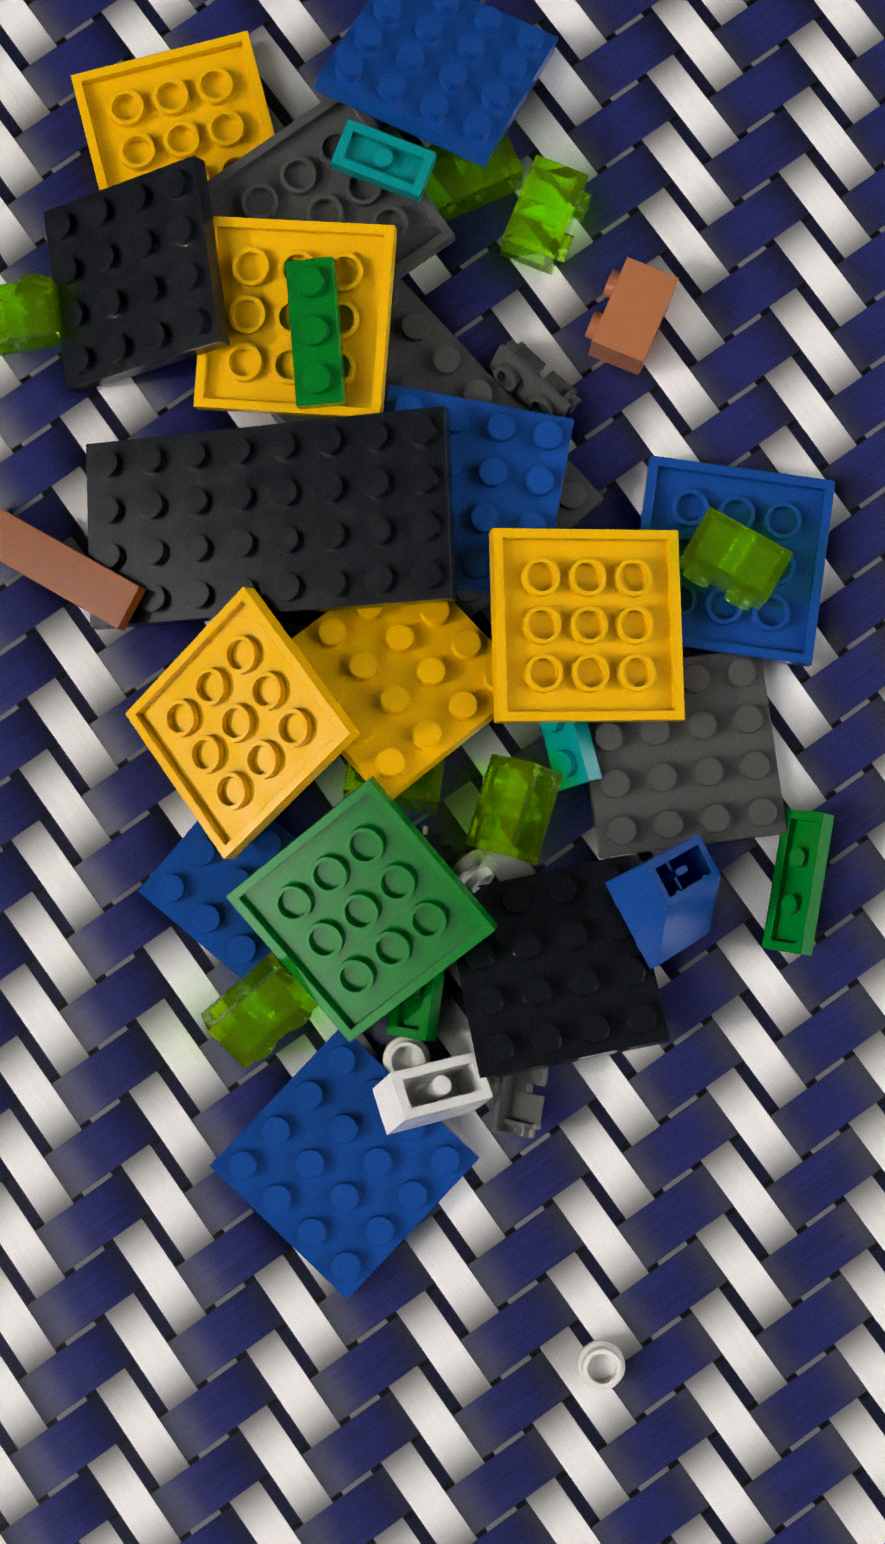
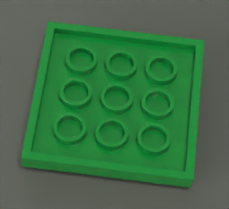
(362, 909)

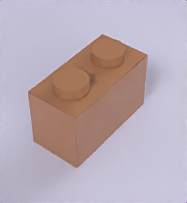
(632, 315)

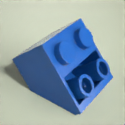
(668, 899)

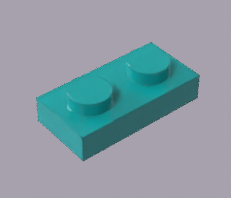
(383, 160)
(571, 753)

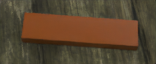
(67, 571)

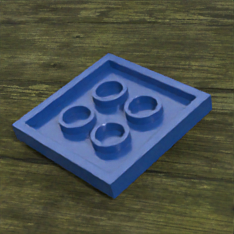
(194, 888)

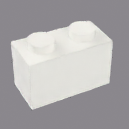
(431, 1093)

